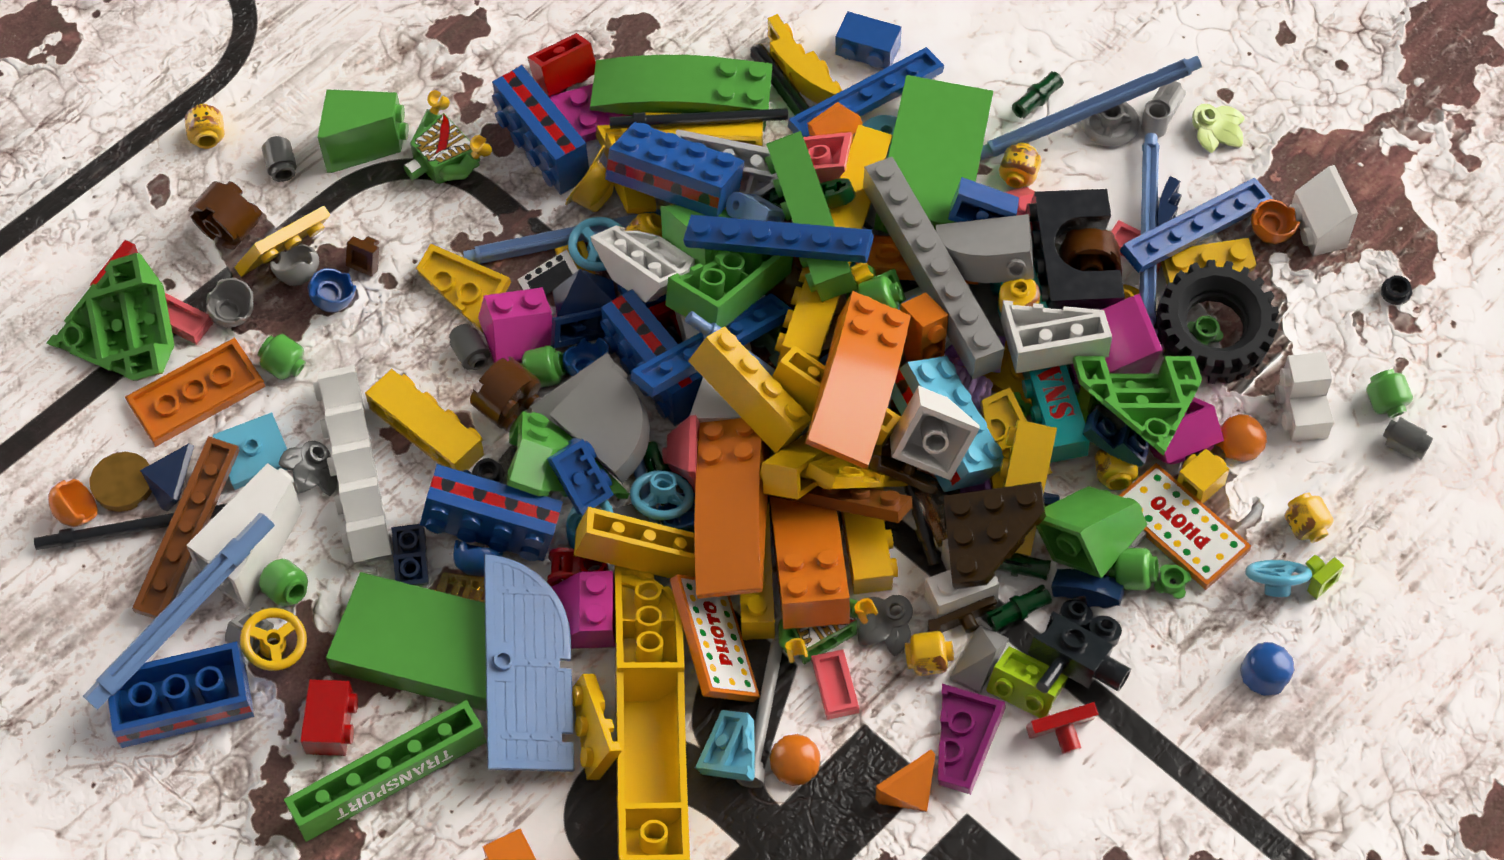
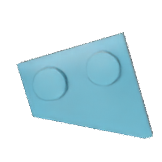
(730, 748)

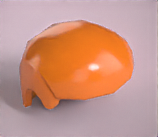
(1274, 221)
(1242, 438)
(72, 503)
(795, 759)

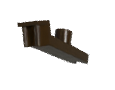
(901, 471)
(963, 616)

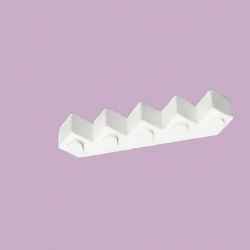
(353, 464)

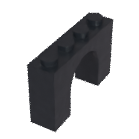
(1055, 215)

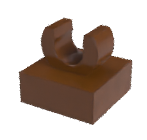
(363, 255)

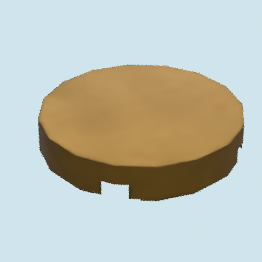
(119, 482)

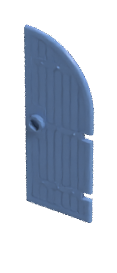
(525, 687)

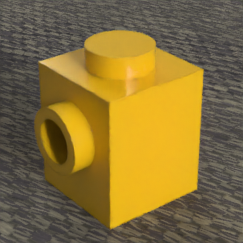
(1203, 474)

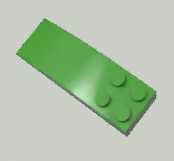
(680, 84)

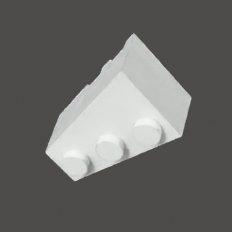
(1052, 337)

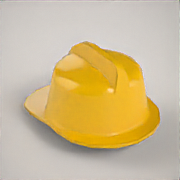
(593, 189)

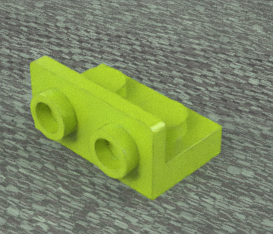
(1016, 680)

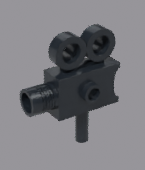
(1079, 648)

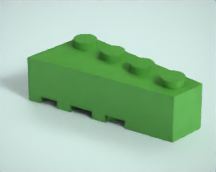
(726, 285)

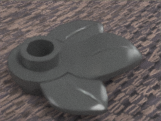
(309, 469)
(887, 627)

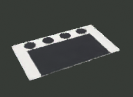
(550, 273)

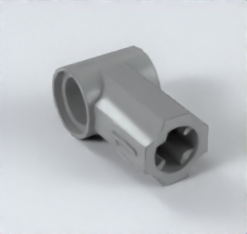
(1162, 108)

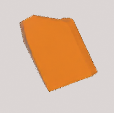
(834, 121)

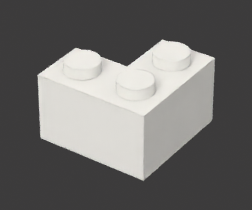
(1304, 396)
(945, 599)

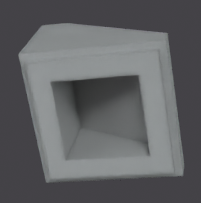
(235, 626)

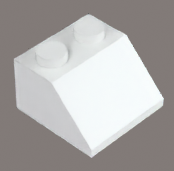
(1324, 212)
(933, 434)

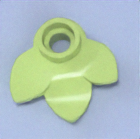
(1219, 128)

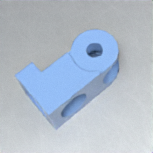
(753, 208)

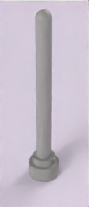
(763, 713)

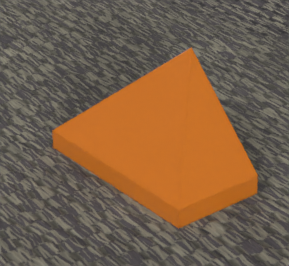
(909, 786)

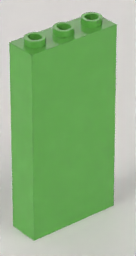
(938, 141)
(412, 641)

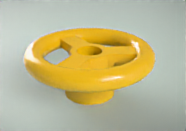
(271, 651)

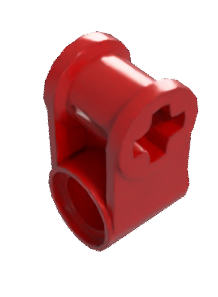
(569, 565)

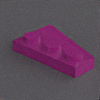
(966, 736)

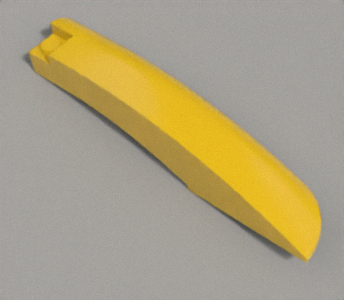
(650, 720)

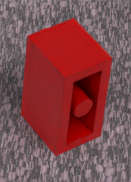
(563, 64)
(328, 717)

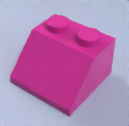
(516, 322)
(1195, 433)
(589, 608)

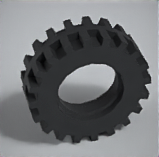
(1233, 290)

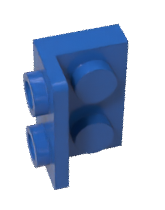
(580, 475)

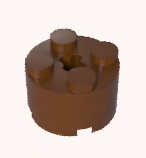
(225, 213)
(1091, 250)
(506, 392)

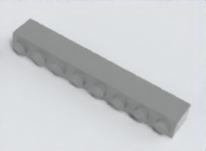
(933, 266)

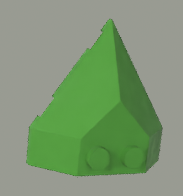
(121, 322)
(1145, 402)
(535, 442)

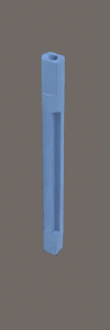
(178, 611)

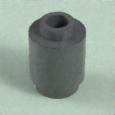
(279, 158)
(469, 347)
(1407, 438)

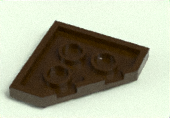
(988, 529)

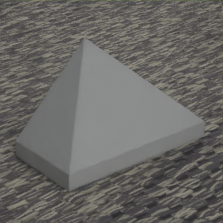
(979, 659)

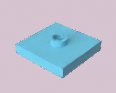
(258, 445)

